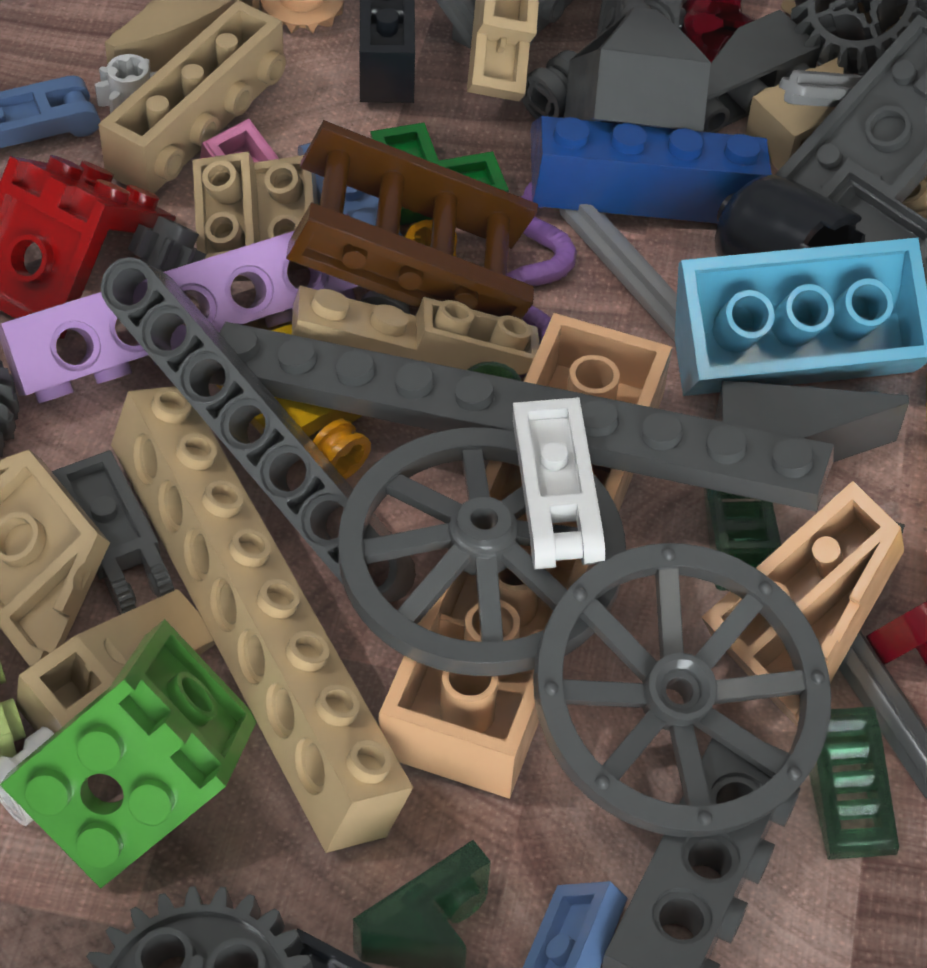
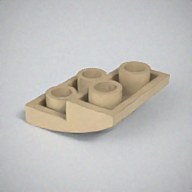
(249, 200)

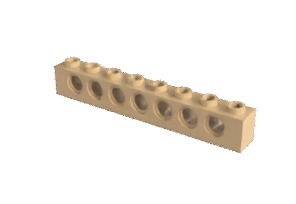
(261, 621)

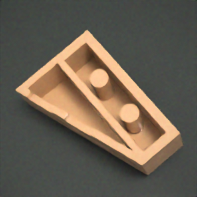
(832, 574)

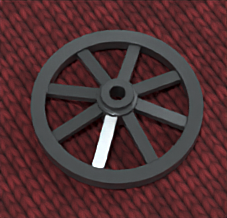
(480, 540)
(689, 677)

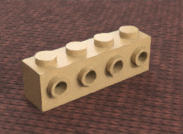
(193, 97)

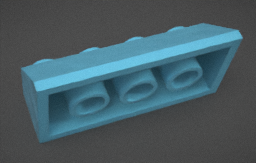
(801, 315)

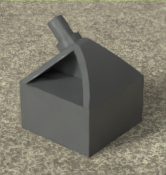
(640, 74)

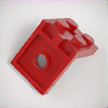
(68, 217)

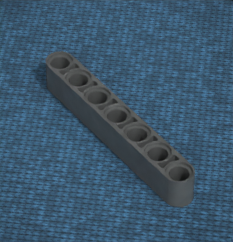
(235, 406)

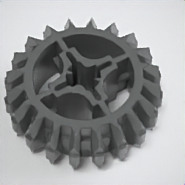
(845, 32)

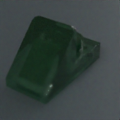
(412, 922)

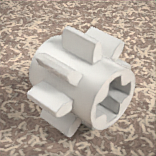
(121, 79)

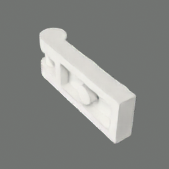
(557, 482)

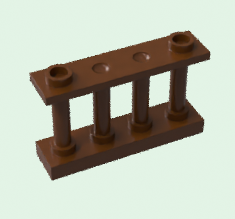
(392, 263)

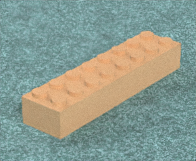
(484, 725)

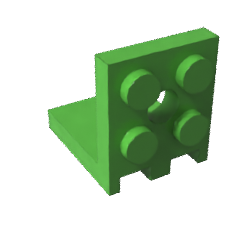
(161, 732)

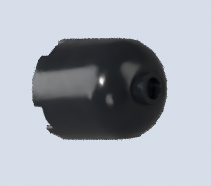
(779, 216)

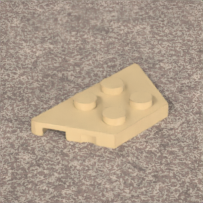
(45, 556)

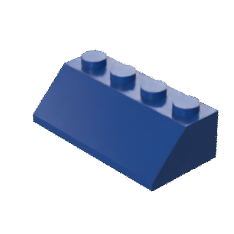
(640, 168)

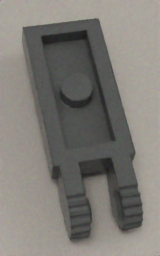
(110, 503)

